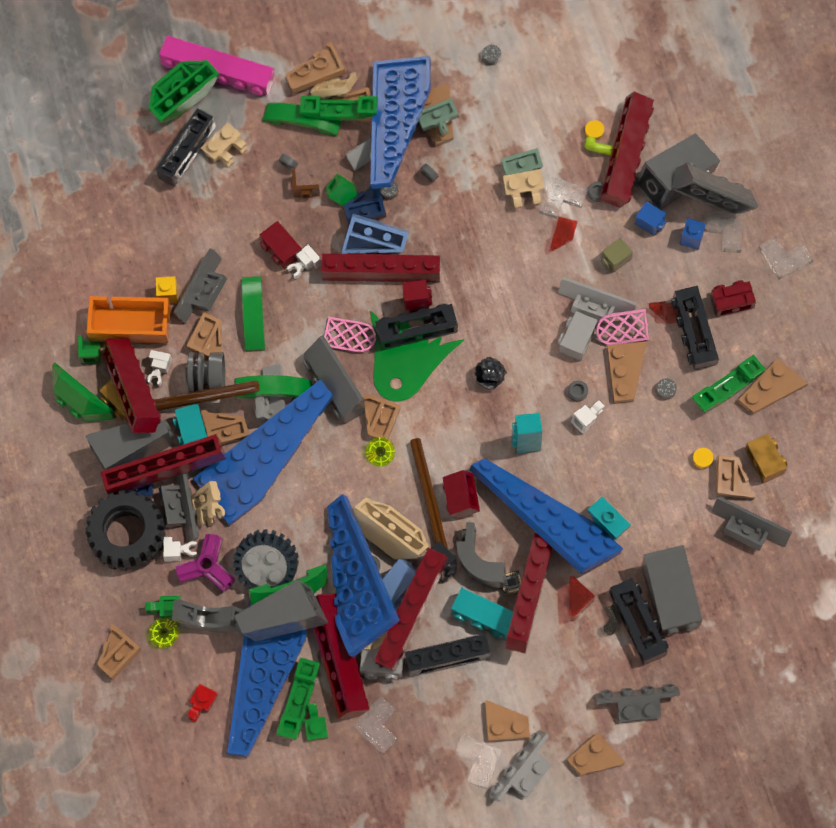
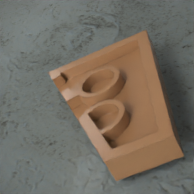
(320, 68)
(436, 96)
(625, 368)
(770, 387)

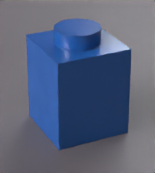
(651, 218)
(692, 234)

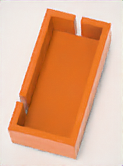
(130, 318)

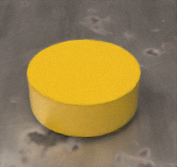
(594, 129)
(703, 458)

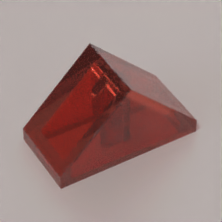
(579, 598)

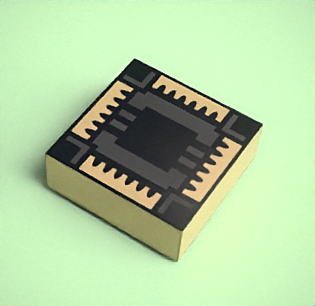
(512, 583)

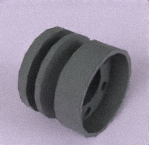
(205, 372)

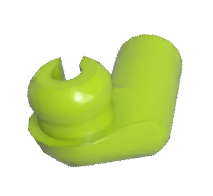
(591, 145)

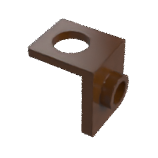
(304, 191)

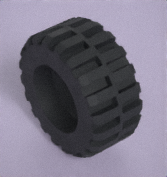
(118, 506)

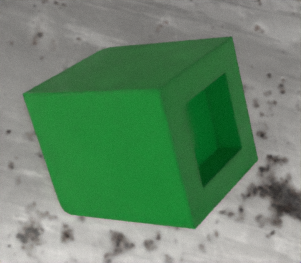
(341, 190)
(89, 351)

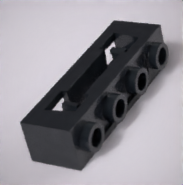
(185, 147)
(444, 324)
(702, 358)
(624, 591)
(447, 655)

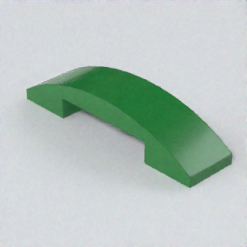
(338, 109)
(290, 113)
(253, 313)
(729, 385)
(276, 386)
(315, 578)
(298, 699)

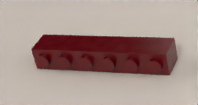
(627, 149)
(380, 268)
(131, 386)
(163, 465)
(529, 595)
(411, 609)
(339, 666)

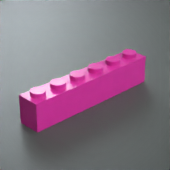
(232, 69)

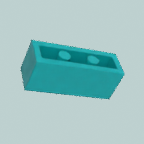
(190, 425)
(527, 433)
(482, 614)

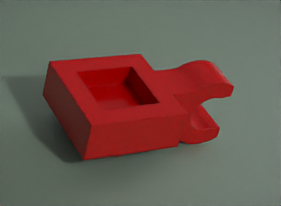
(202, 700)

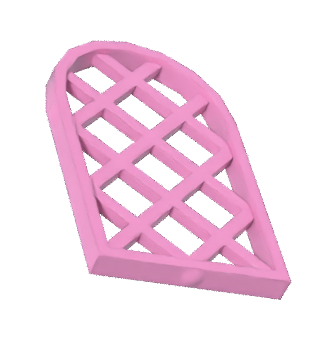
(631, 326)
(362, 331)

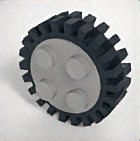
(265, 559)

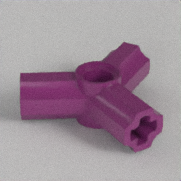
(209, 553)

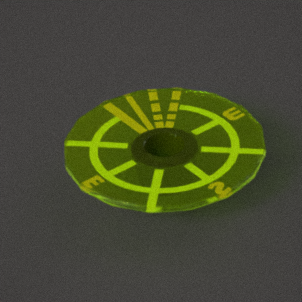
(380, 451)
(163, 632)

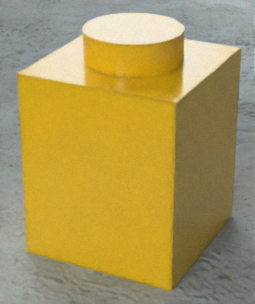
(167, 288)

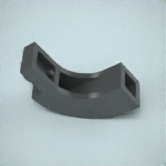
(484, 572)
(205, 618)

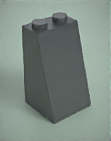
(658, 172)
(121, 446)
(672, 590)
(281, 613)

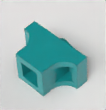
(608, 518)

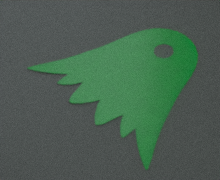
(409, 363)

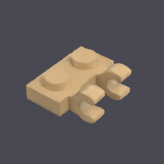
(221, 142)
(524, 182)
(206, 504)

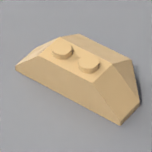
(390, 530)

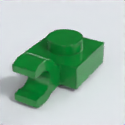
(165, 606)
(315, 726)

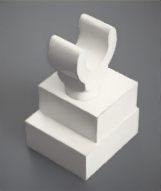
(307, 259)
(160, 363)
(586, 417)
(173, 549)

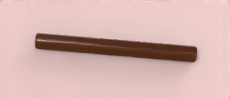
(207, 395)
(428, 492)

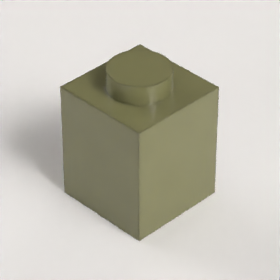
(616, 255)

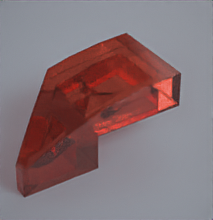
(563, 233)
(664, 311)

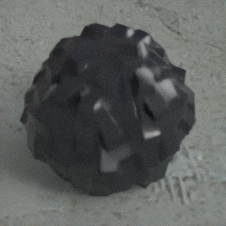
(489, 373)

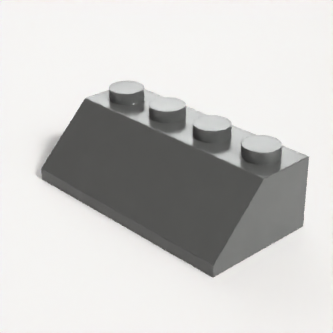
(713, 189)
(326, 366)

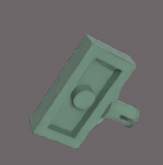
(438, 116)
(522, 162)

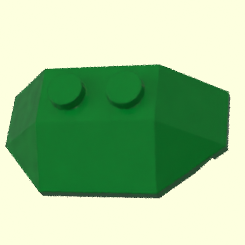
(181, 89)
(78, 398)

